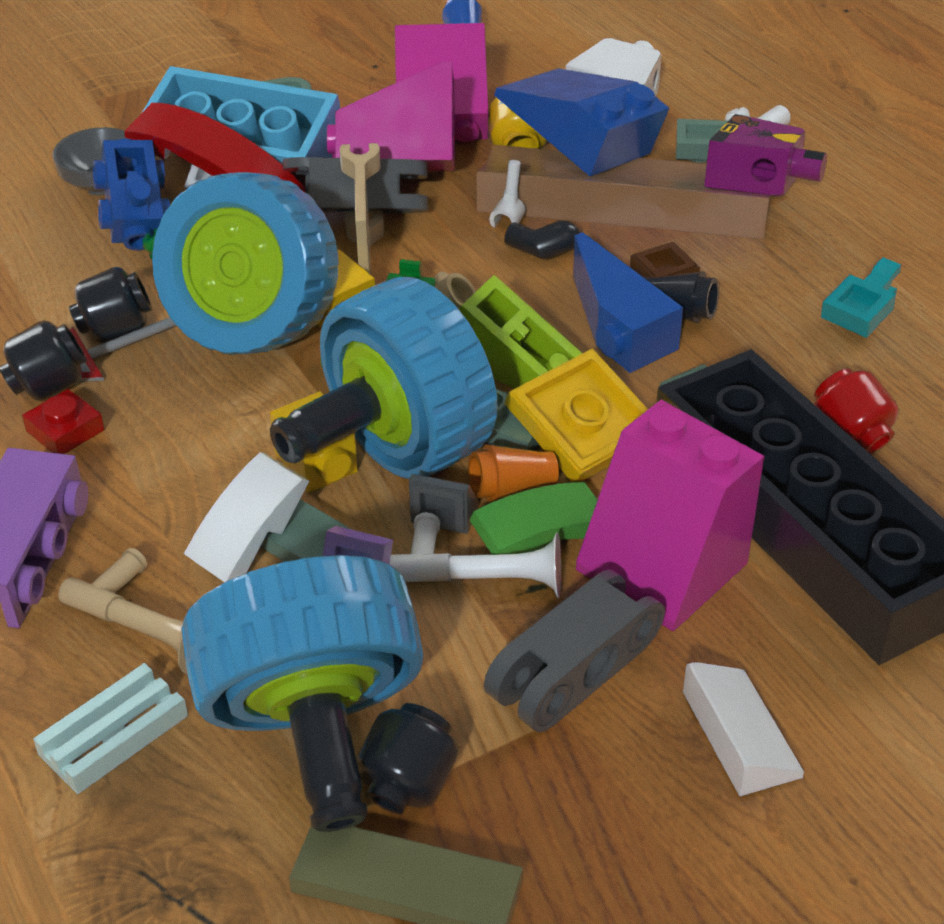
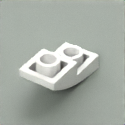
(251, 505)

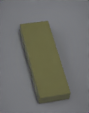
(405, 878)

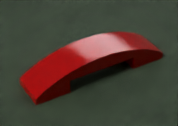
(203, 142)

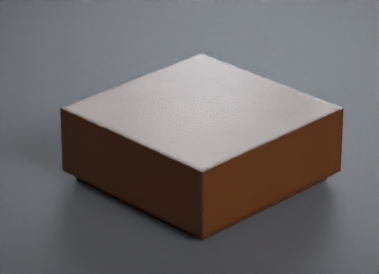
(662, 261)

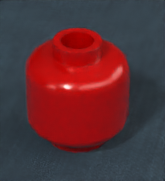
(859, 407)

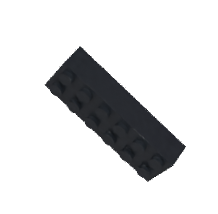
(827, 507)

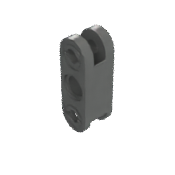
(336, 190)
(573, 650)

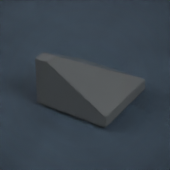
(446, 499)

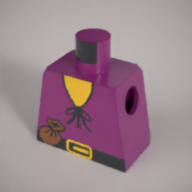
(760, 157)

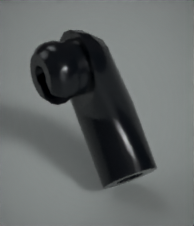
(543, 242)

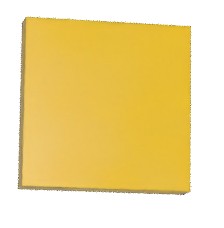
(577, 413)

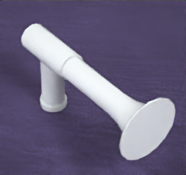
(425, 566)

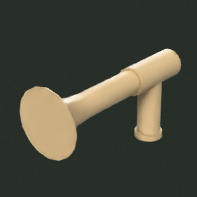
(103, 602)

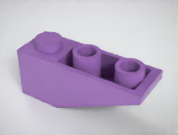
(37, 508)

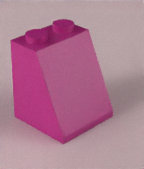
(463, 44)
(404, 119)
(674, 511)

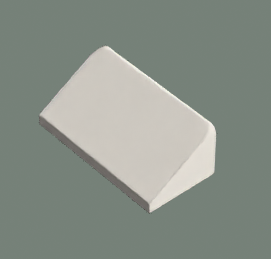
(739, 728)

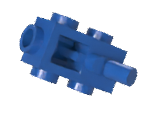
(131, 190)

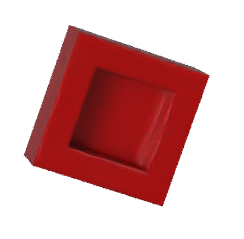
(63, 422)

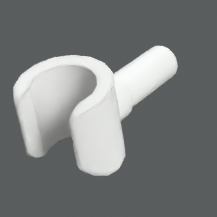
(510, 203)

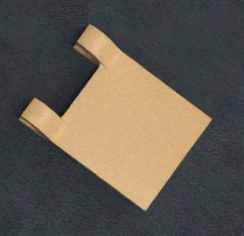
(357, 222)

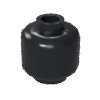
(110, 304)
(42, 360)
(406, 758)

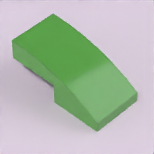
(533, 517)

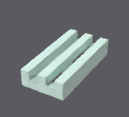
(104, 720)

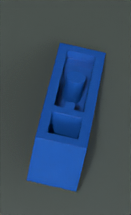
(624, 311)

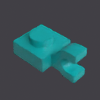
(864, 303)

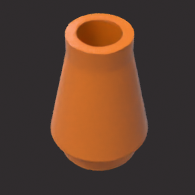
(507, 471)

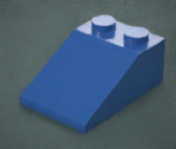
(588, 116)

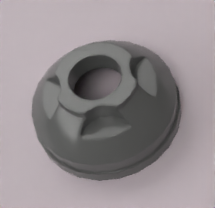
(76, 153)

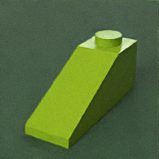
(514, 335)

